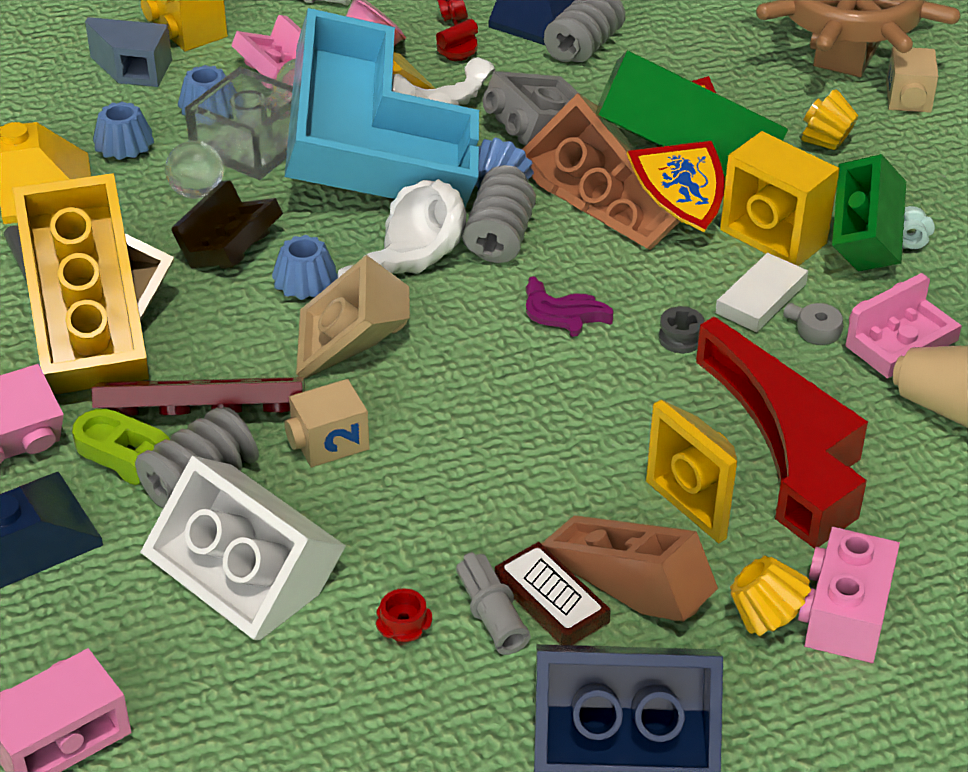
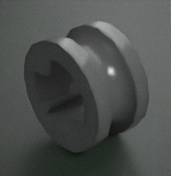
(680, 329)

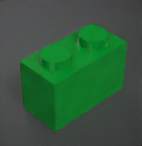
(869, 213)

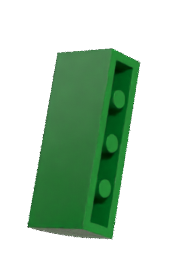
(676, 110)

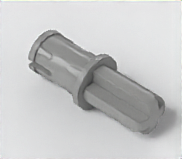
(493, 604)

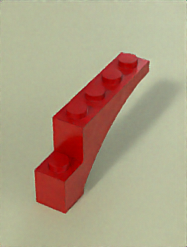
(804, 427)

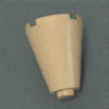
(935, 380)

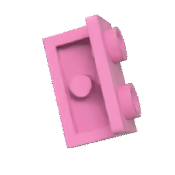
(267, 52)
(896, 322)

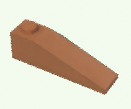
(588, 167)

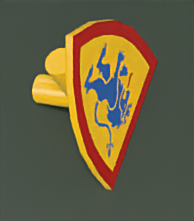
(682, 180)

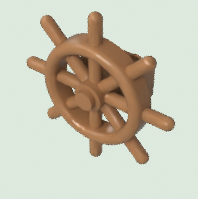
(851, 30)

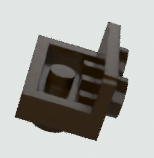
(223, 227)

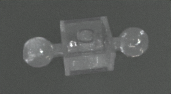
(235, 126)

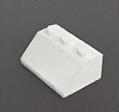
(240, 547)

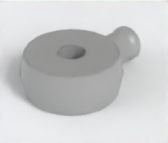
(816, 322)

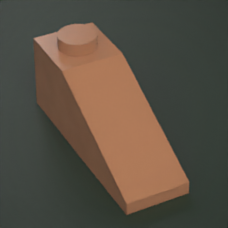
(641, 565)

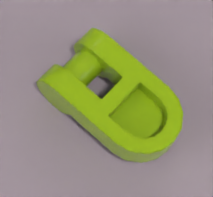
(104, 439)

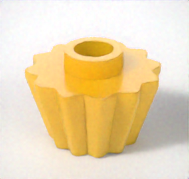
(829, 121)
(768, 594)

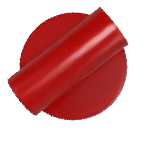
(458, 41)

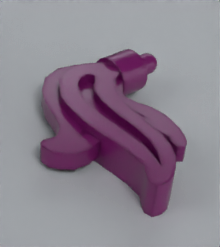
(564, 312)

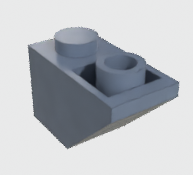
(130, 50)

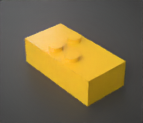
(80, 283)

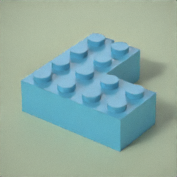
(360, 133)

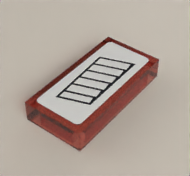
(553, 594)

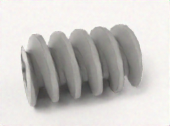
(583, 29)
(499, 215)
(217, 437)

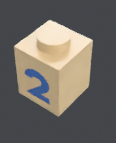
(912, 80)
(328, 423)

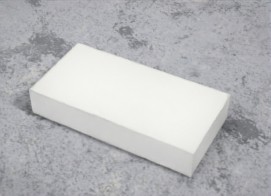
(761, 292)

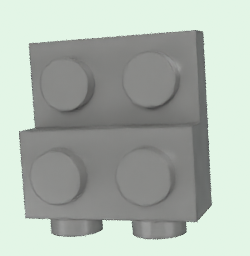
(526, 101)

